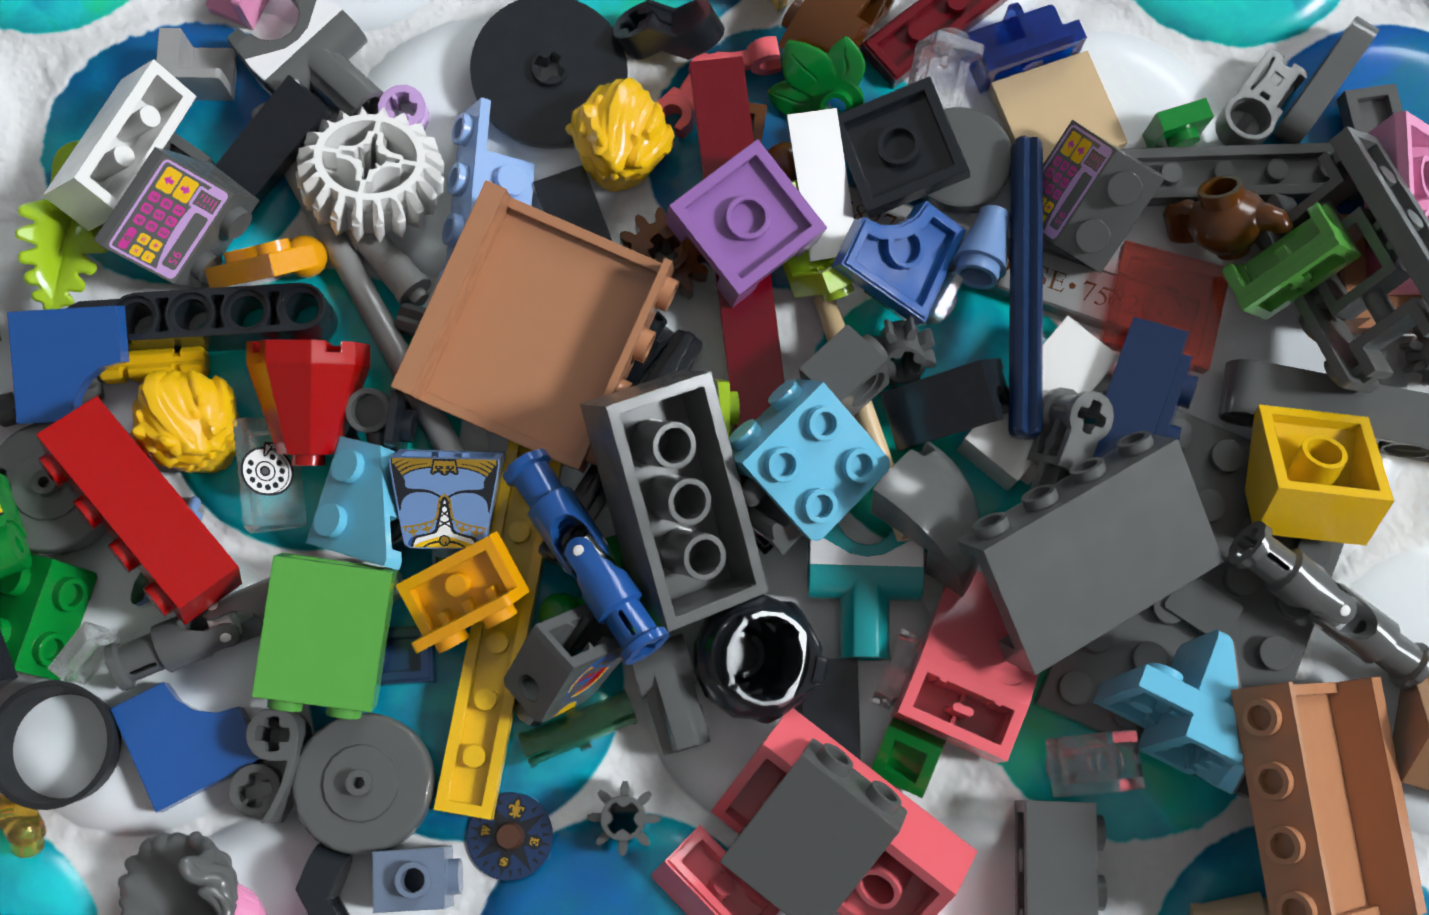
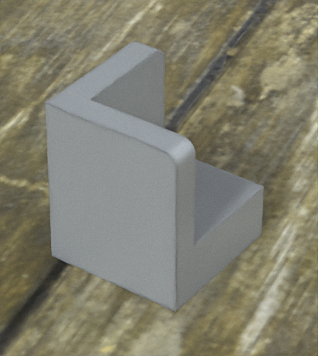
(204, 71)

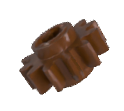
(659, 237)

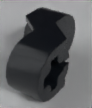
(677, 31)
(323, 882)

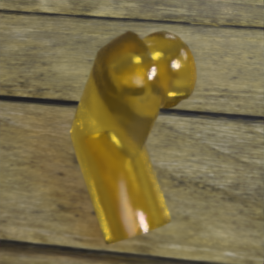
(22, 828)

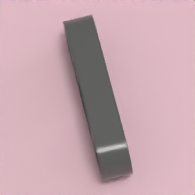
(1326, 81)

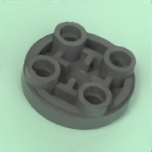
(988, 159)

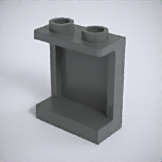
(816, 833)

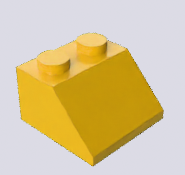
(1316, 475)

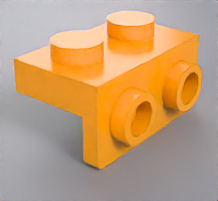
(461, 591)

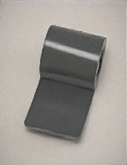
(259, 742)

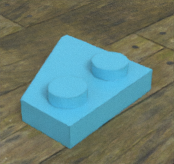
(358, 505)

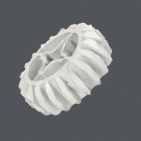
(370, 174)

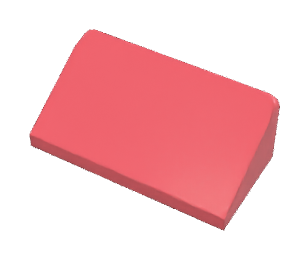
(703, 884)

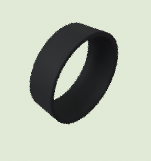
(12, 714)

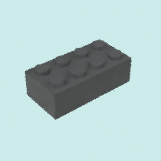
(675, 497)

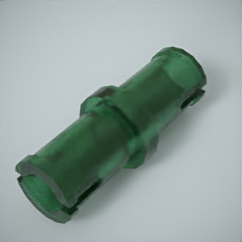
(577, 728)

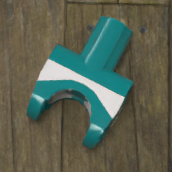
(864, 583)

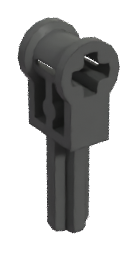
(1065, 435)

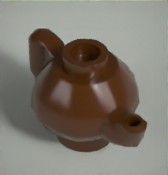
(1224, 218)

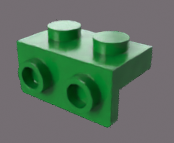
(43, 612)

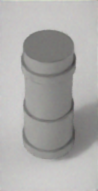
(393, 268)

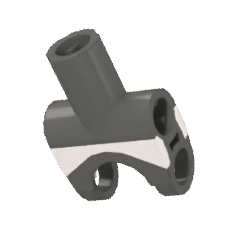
(316, 55)

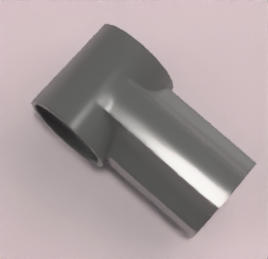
(668, 685)

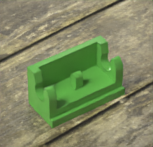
(1293, 264)

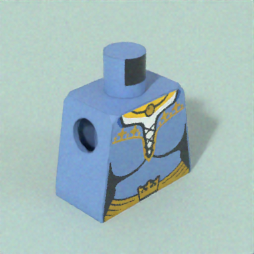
(445, 497)

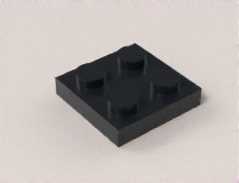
(901, 147)

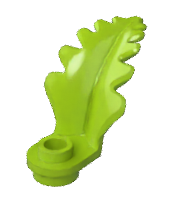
(59, 247)

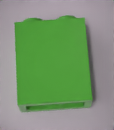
(324, 635)

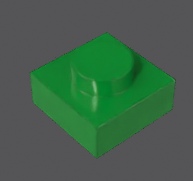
(1178, 125)
(908, 757)

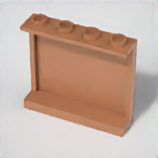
(533, 326)
(1327, 799)

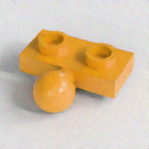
(301, 256)

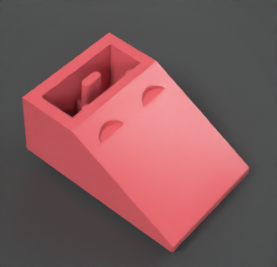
(961, 679)

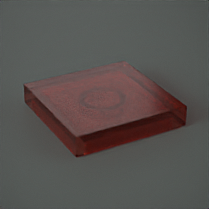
(1167, 291)

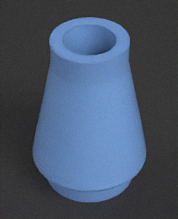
(983, 252)

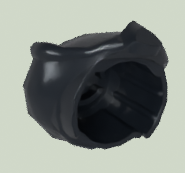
(784, 654)

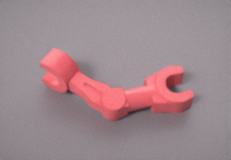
(760, 57)

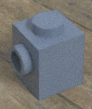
(415, 879)

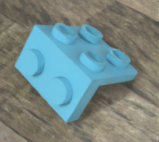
(809, 456)

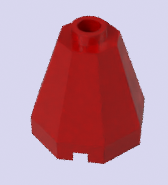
(306, 392)

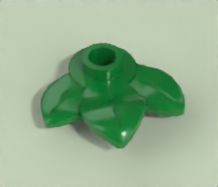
(818, 76)

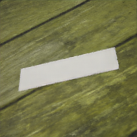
(822, 176)

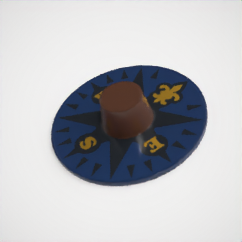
(514, 841)

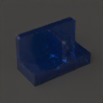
(1023, 43)

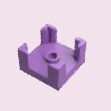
(745, 221)

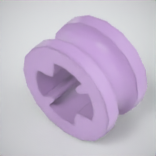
(402, 94)

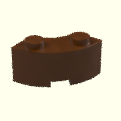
(827, 21)

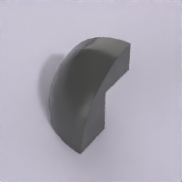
(934, 507)

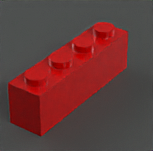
(139, 510)

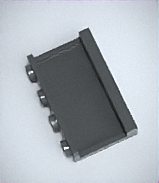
(1093, 549)

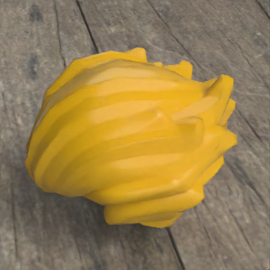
(620, 134)
(186, 421)

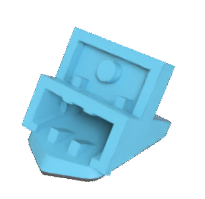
(1186, 709)

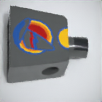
(549, 676)

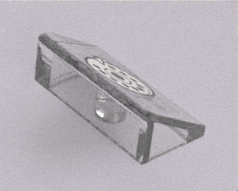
(267, 482)

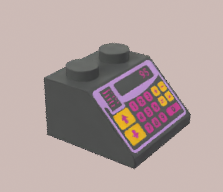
(1093, 195)
(177, 217)

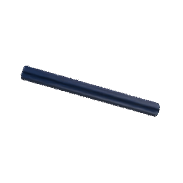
(1026, 290)

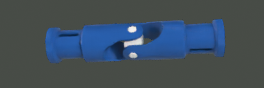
(604, 587)

